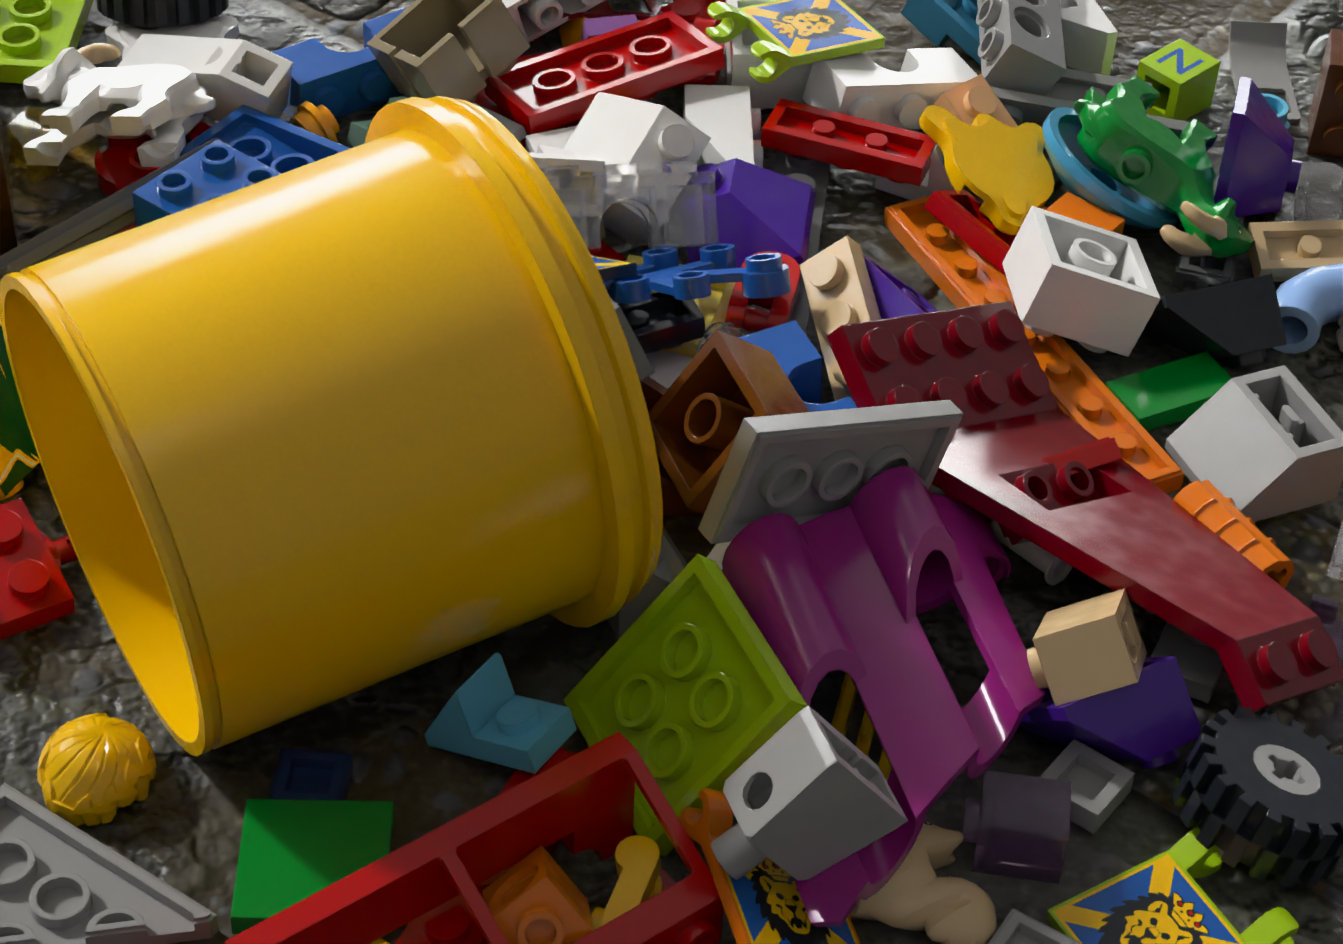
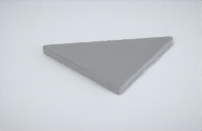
(78, 891)

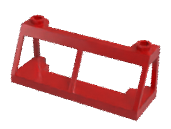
(579, 801)

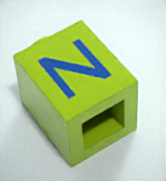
(1183, 78)

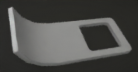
(1259, 53)

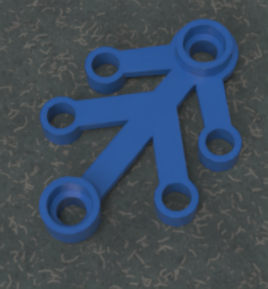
(661, 273)

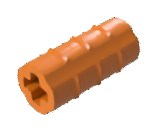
(1230, 524)

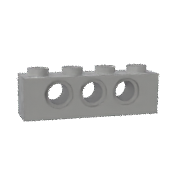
(1021, 44)

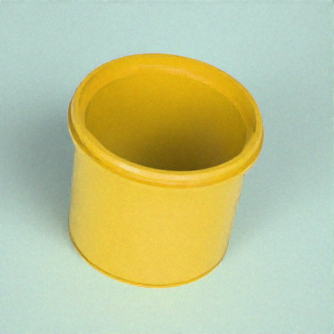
(339, 423)

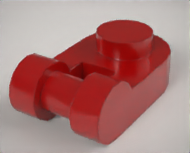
(757, 319)

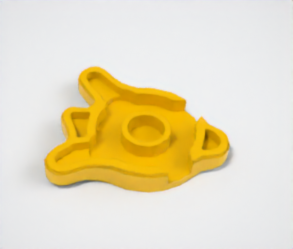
(994, 162)

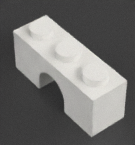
(889, 97)

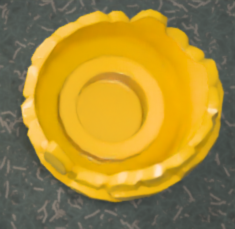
(95, 768)

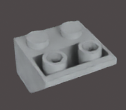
(1262, 445)

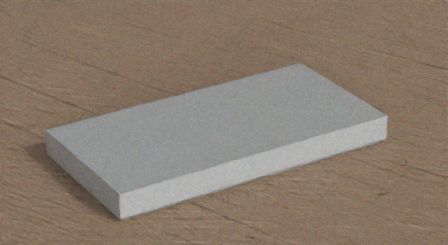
(822, 460)

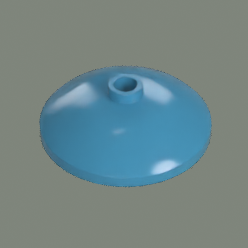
(1092, 183)

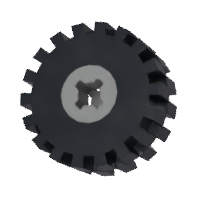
(1265, 796)

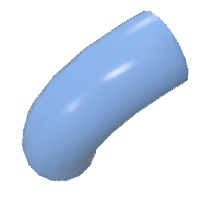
(1308, 304)

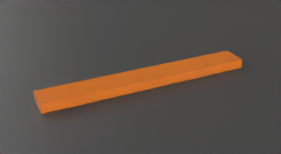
(1077, 390)

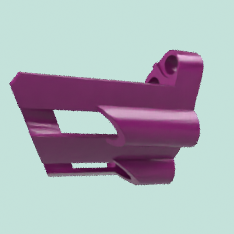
(848, 601)

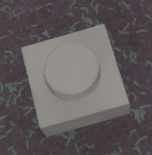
(1096, 783)

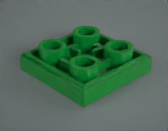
(302, 848)

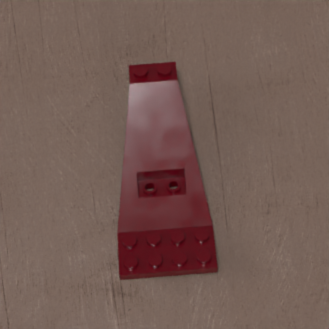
(1098, 520)

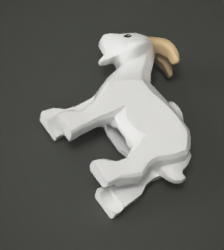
(114, 104)

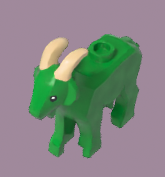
(1161, 167)

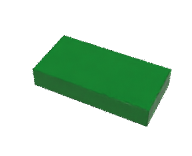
(1170, 390)

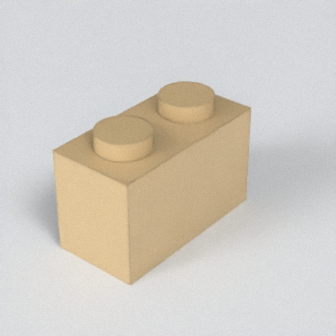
(1087, 648)

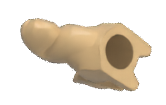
(918, 900)

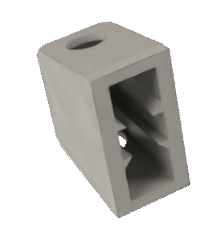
(805, 802)

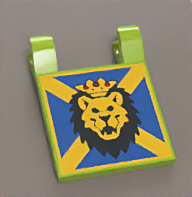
(794, 32)
(1164, 906)

